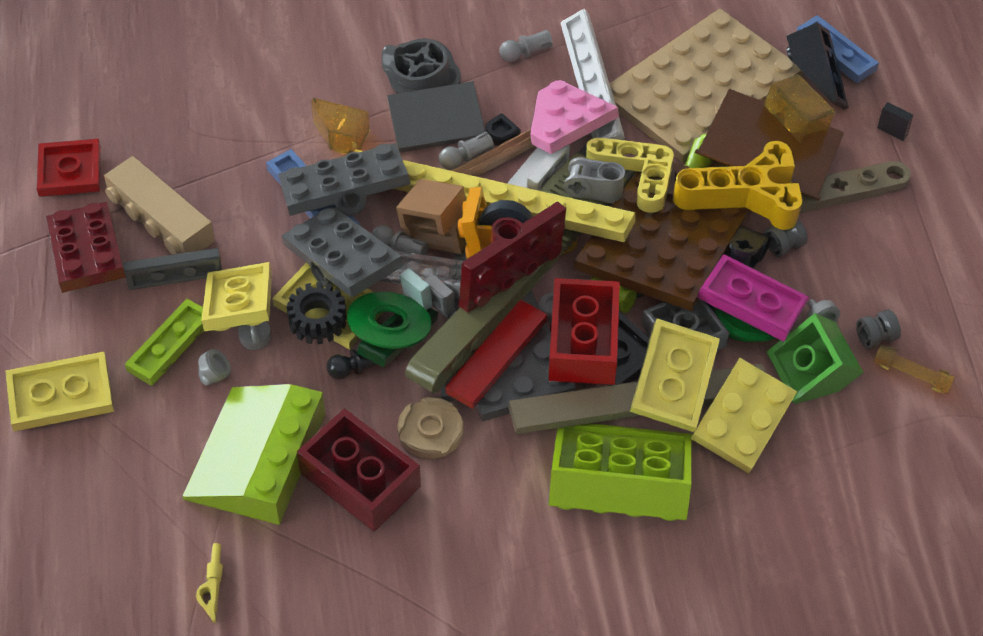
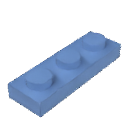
(850, 58)

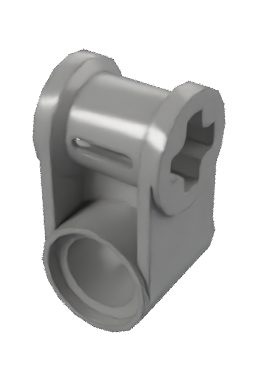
(598, 180)

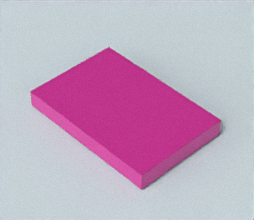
(753, 297)

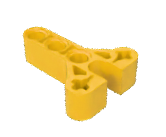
(759, 186)

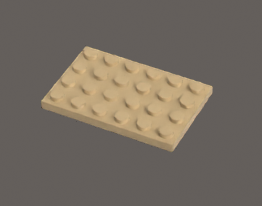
(685, 82)

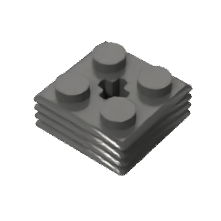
(700, 319)

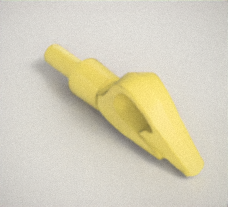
(214, 575)

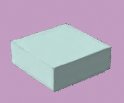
(416, 288)

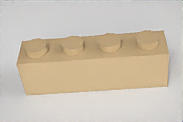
(158, 208)

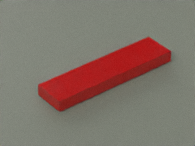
(496, 354)

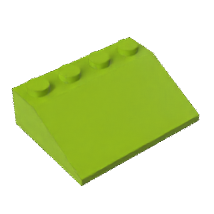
(253, 450)
(622, 471)

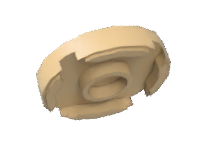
(430, 428)

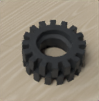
(316, 298)

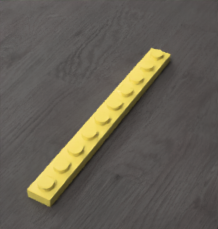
(580, 214)

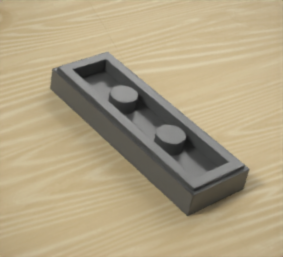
(171, 268)

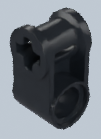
(749, 246)

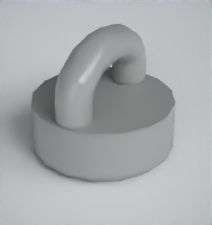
(824, 308)
(254, 336)
(213, 367)

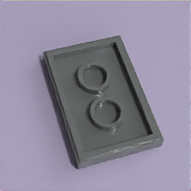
(435, 116)

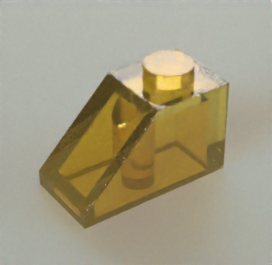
(340, 125)

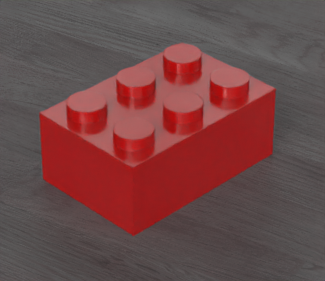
(584, 331)

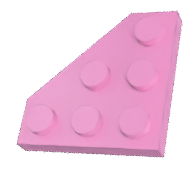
(567, 115)

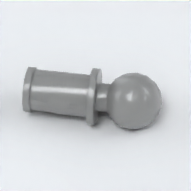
(511, 50)
(452, 157)
(400, 241)

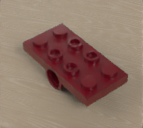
(84, 247)
(512, 254)

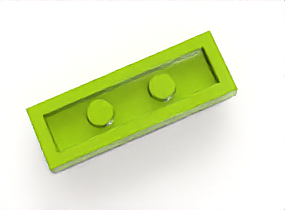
(167, 343)

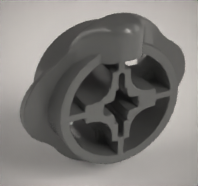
(419, 65)

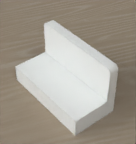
(540, 168)

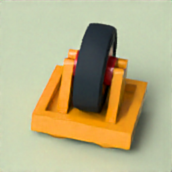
(479, 218)

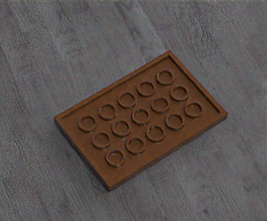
(666, 250)

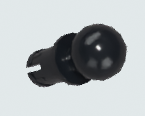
(340, 366)

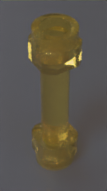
(888, 357)

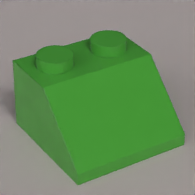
(815, 359)

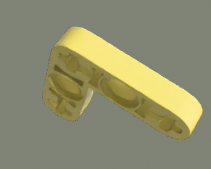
(657, 163)

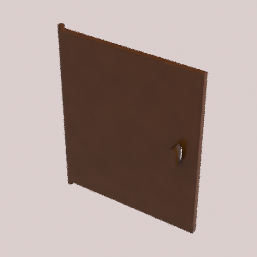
(746, 126)

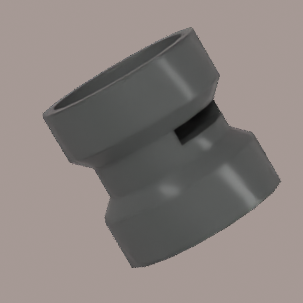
(784, 240)
(878, 329)

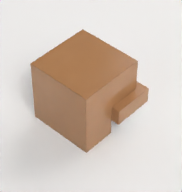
(432, 214)

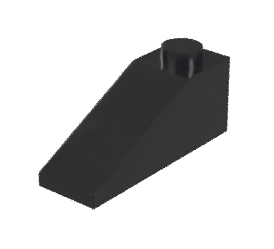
(815, 56)

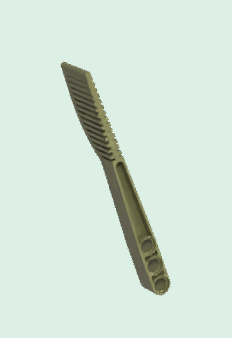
(467, 331)

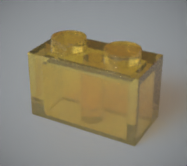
(799, 108)

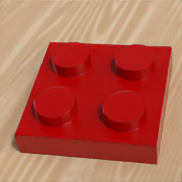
(68, 167)

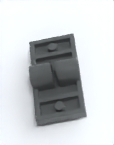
(344, 180)
(342, 251)

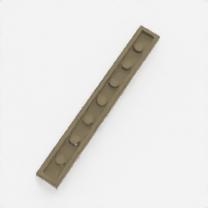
(590, 405)

